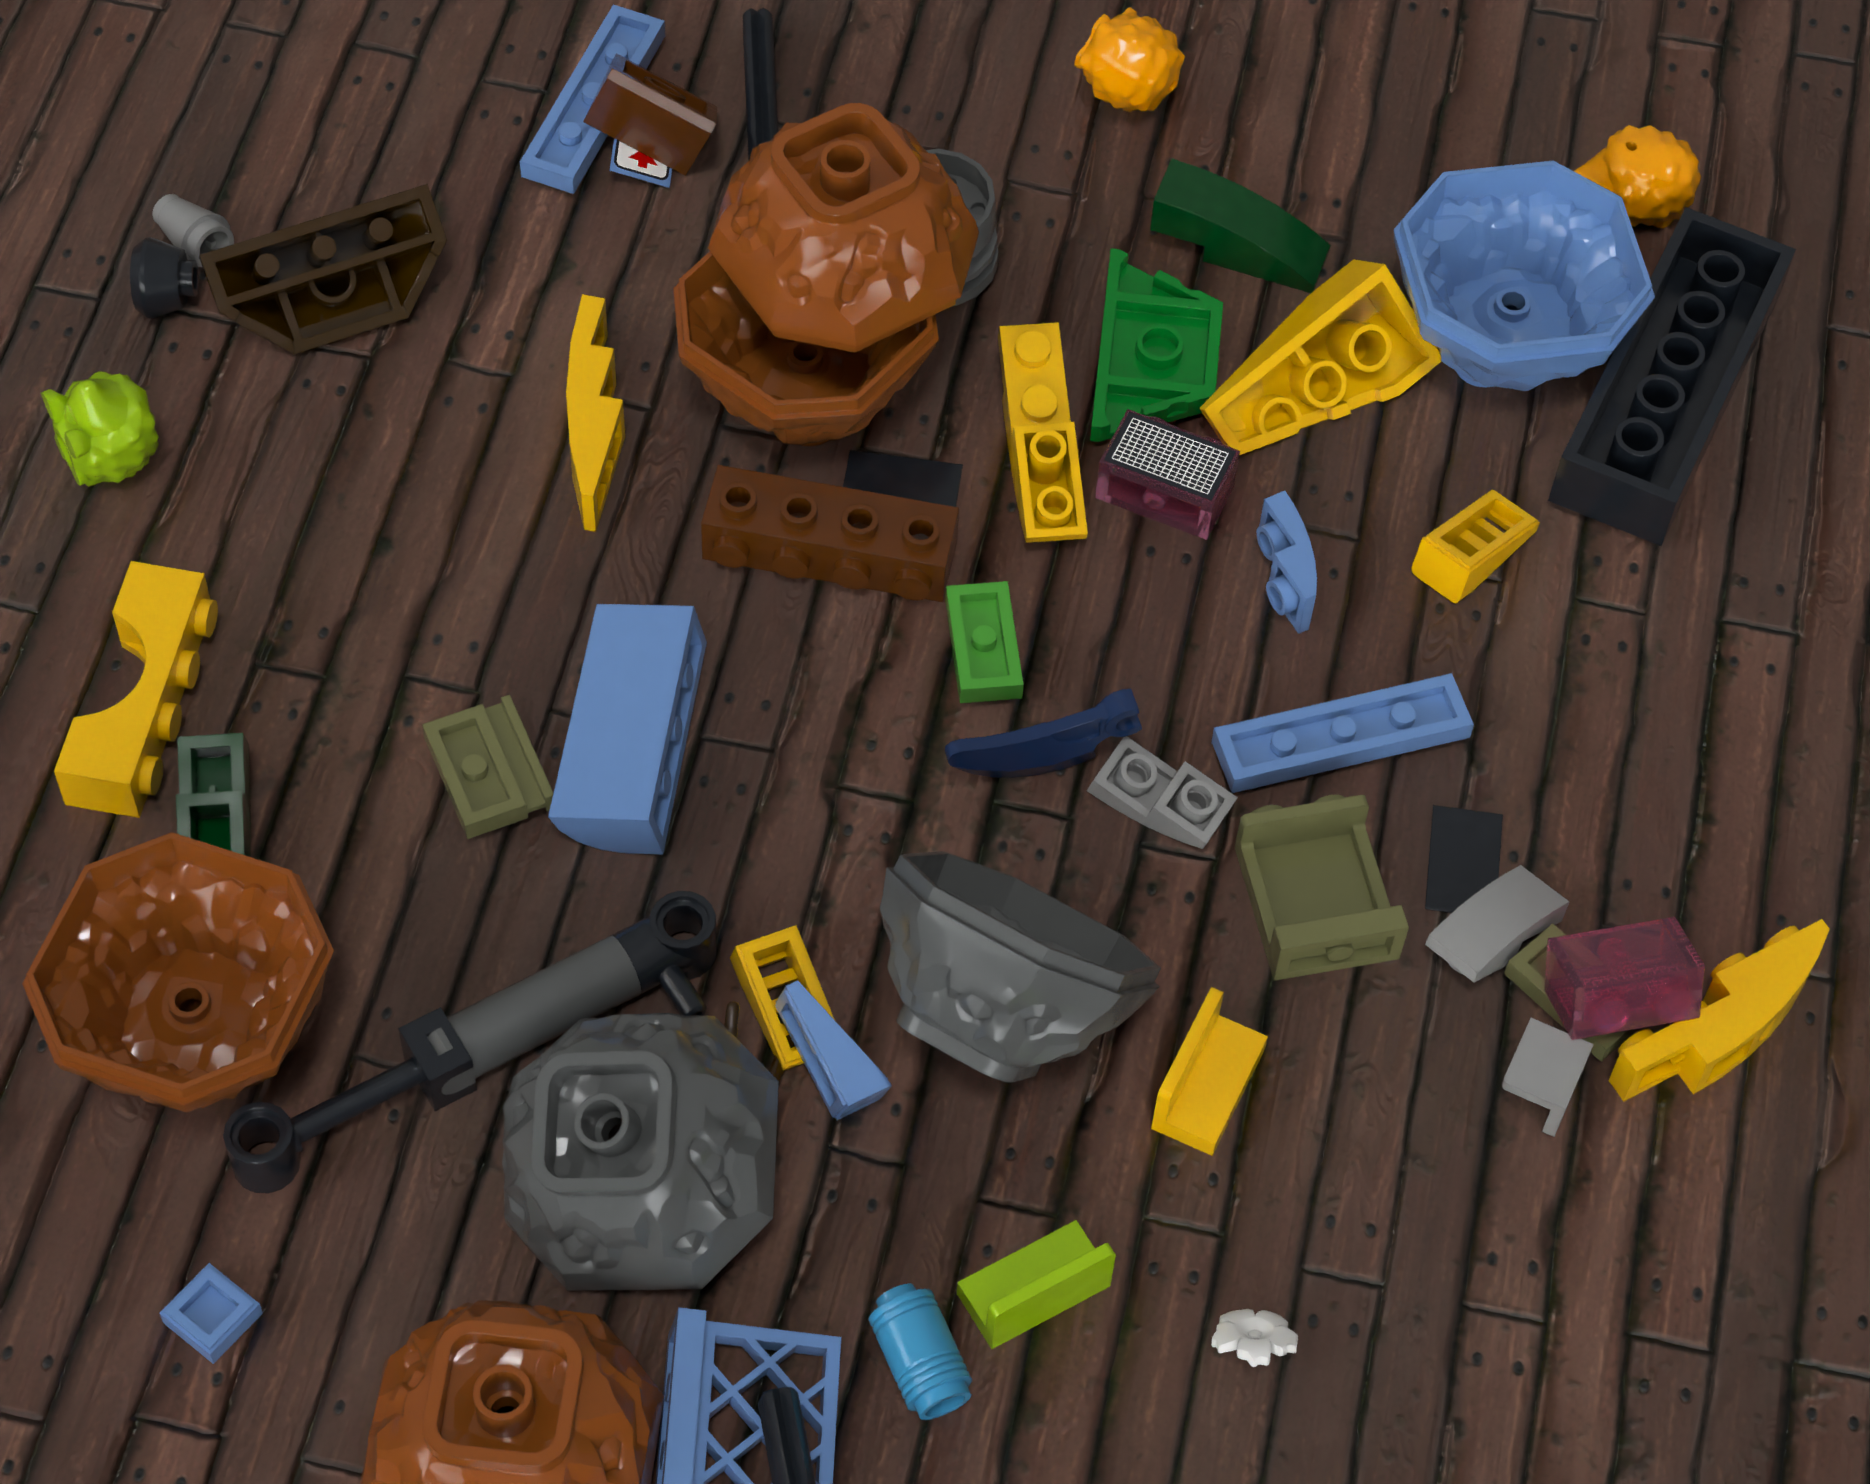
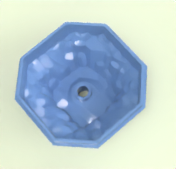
(1522, 272)

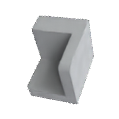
(1547, 1069)

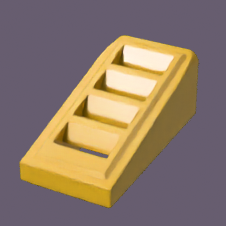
(1469, 548)
(763, 951)

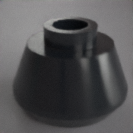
(161, 278)

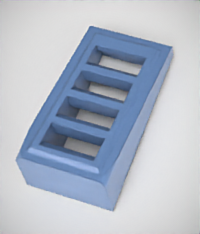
(835, 1062)

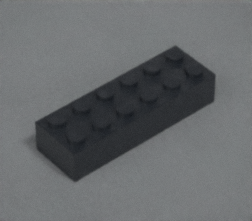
(1672, 377)

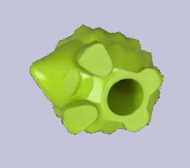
(103, 427)

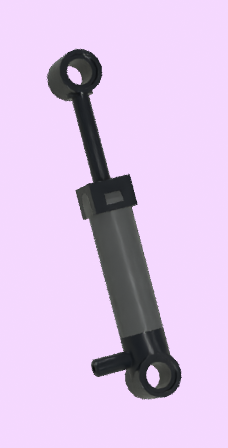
(454, 1050)

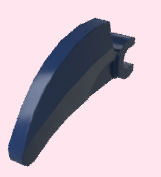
(1049, 744)

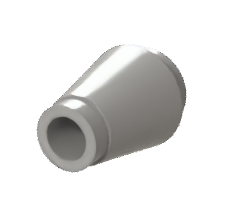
(191, 226)

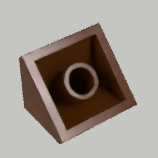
(651, 114)

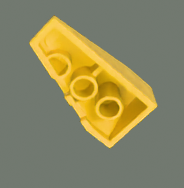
(1332, 354)

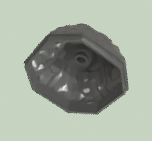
(1003, 967)
(679, 1178)

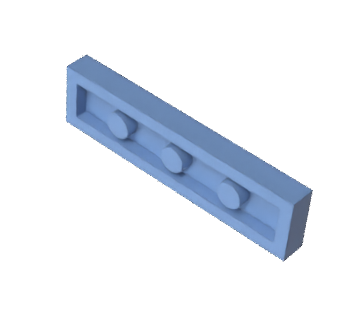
(565, 143)
(1342, 733)

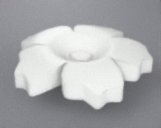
(1254, 1335)

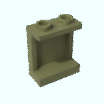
(1317, 887)

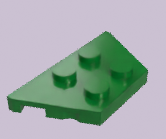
(1153, 348)

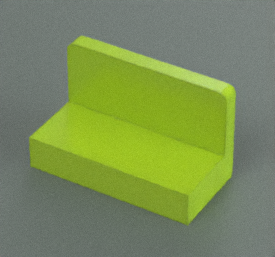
(1036, 1283)

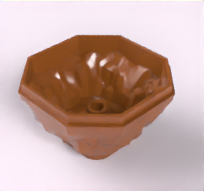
(844, 230)
(782, 383)
(179, 972)
(576, 1389)

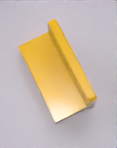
(1207, 1077)

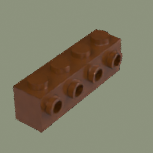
(829, 533)

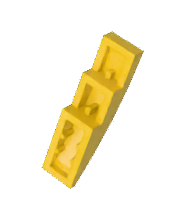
(593, 414)

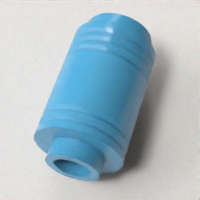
(920, 1351)

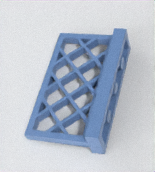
(688, 1387)

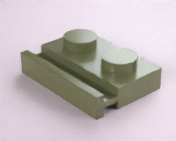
(488, 766)

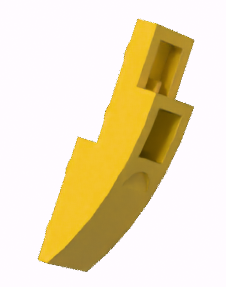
(1041, 433)
(1736, 1016)

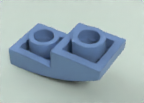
(1293, 569)

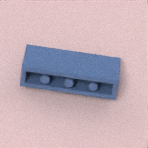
(629, 727)

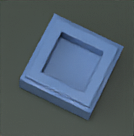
(211, 1313)

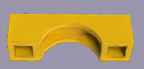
(116, 754)

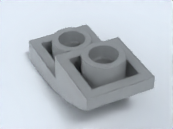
(1169, 801)
(1495, 923)

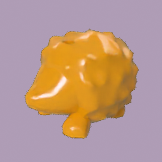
(1131, 61)
(1649, 172)

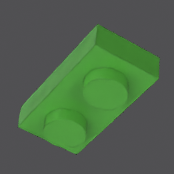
(984, 642)

